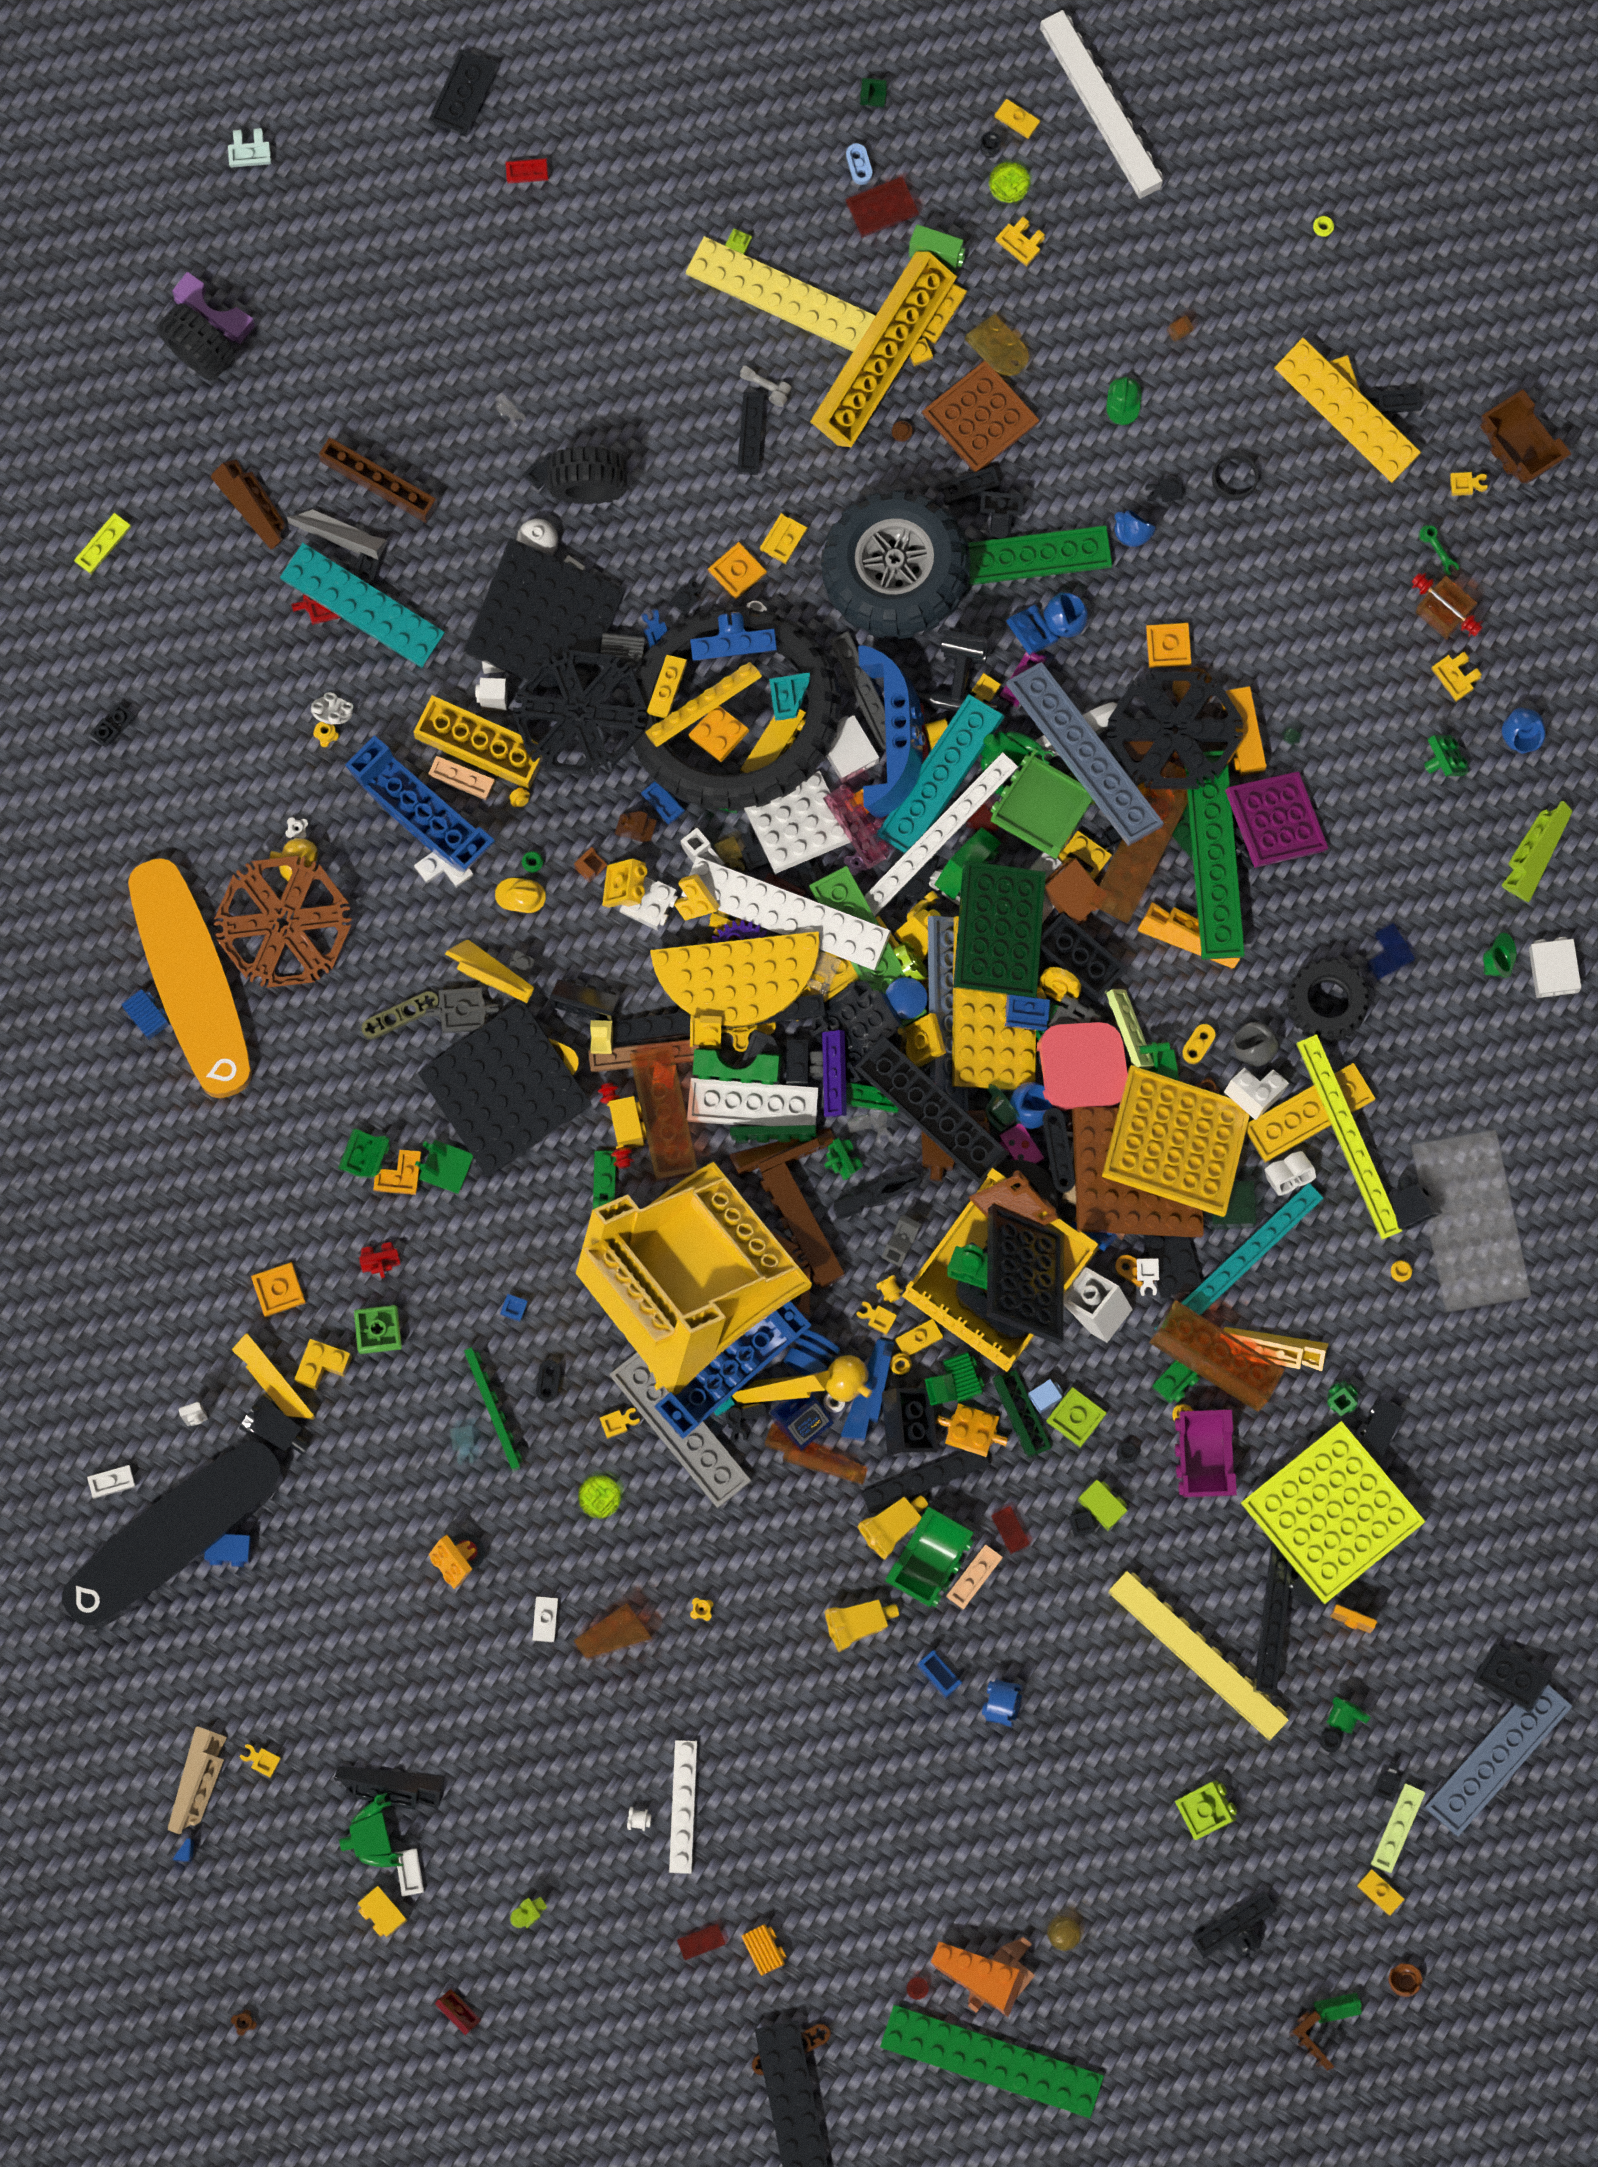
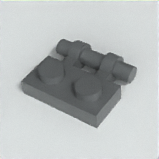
(1066, 1016)

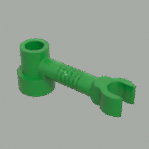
(1424, 537)

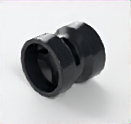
(990, 140)

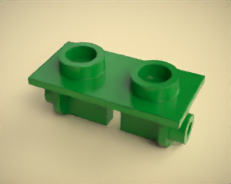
(1338, 2008)

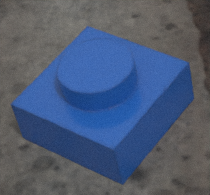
(514, 1308)

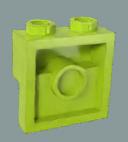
(1206, 1809)

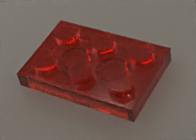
(881, 207)

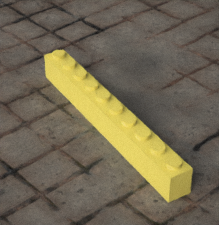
(1197, 1655)

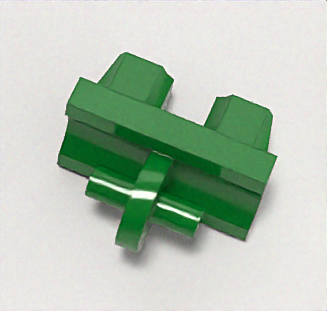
(839, 1159)

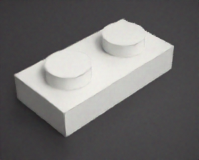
(111, 1481)

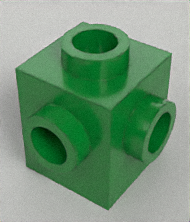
(1342, 1404)

